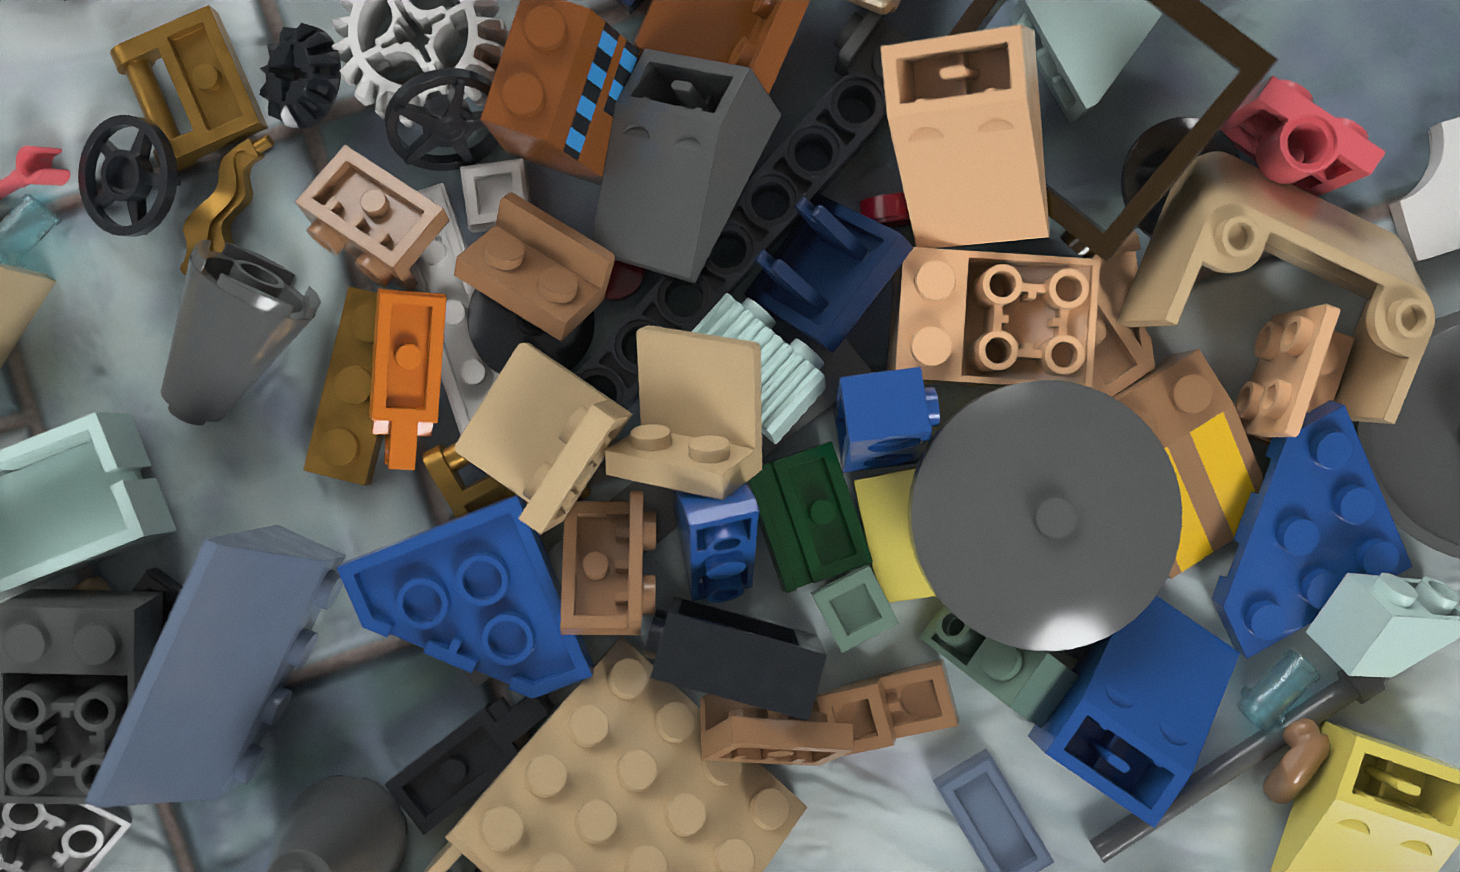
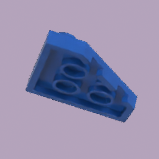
(1305, 532)
(473, 598)

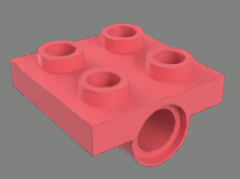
(1299, 140)

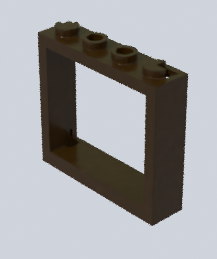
(1218, 35)

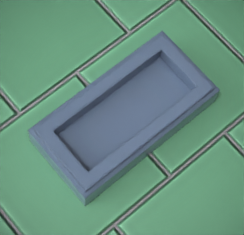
(992, 816)

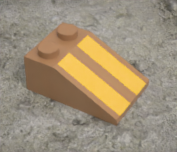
(1206, 448)

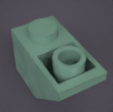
(1020, 678)

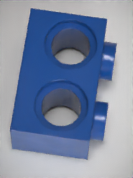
(884, 419)

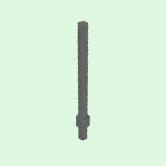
(1240, 759)

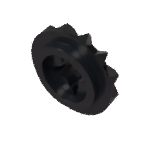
(310, 99)

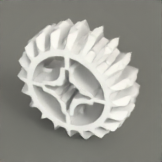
(397, 52)

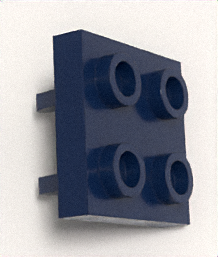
(827, 270)

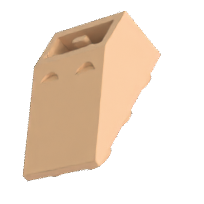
(968, 136)
(994, 317)

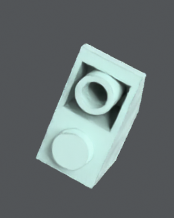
(1386, 623)

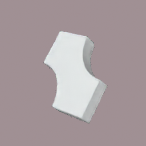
(1430, 214)

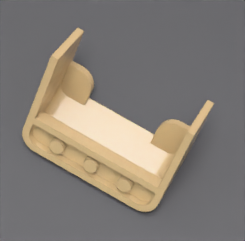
(1230, 213)

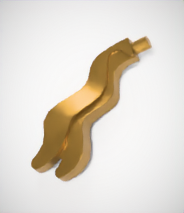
(233, 194)

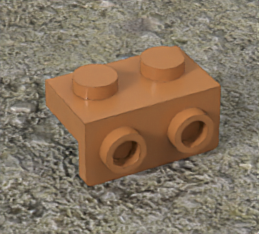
(604, 567)

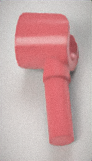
(34, 168)

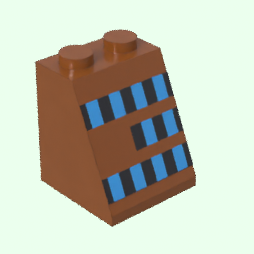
(559, 87)

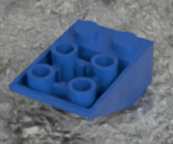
(1141, 709)

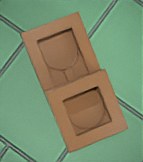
(893, 705)

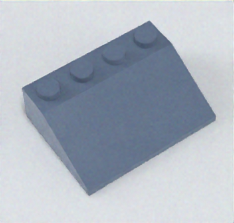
(220, 669)

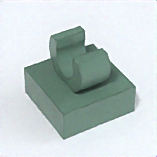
(854, 608)

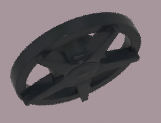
(444, 120)
(128, 176)

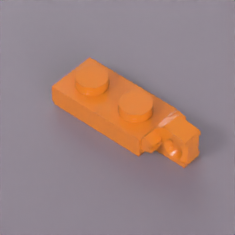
(406, 370)

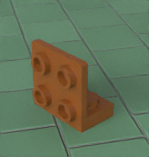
(725, 31)

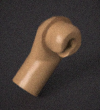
(1300, 763)

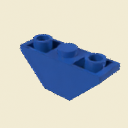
(717, 542)

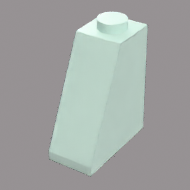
(1084, 45)

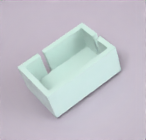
(75, 500)

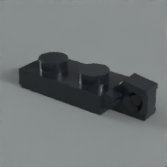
(465, 760)

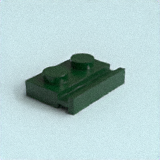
(808, 517)

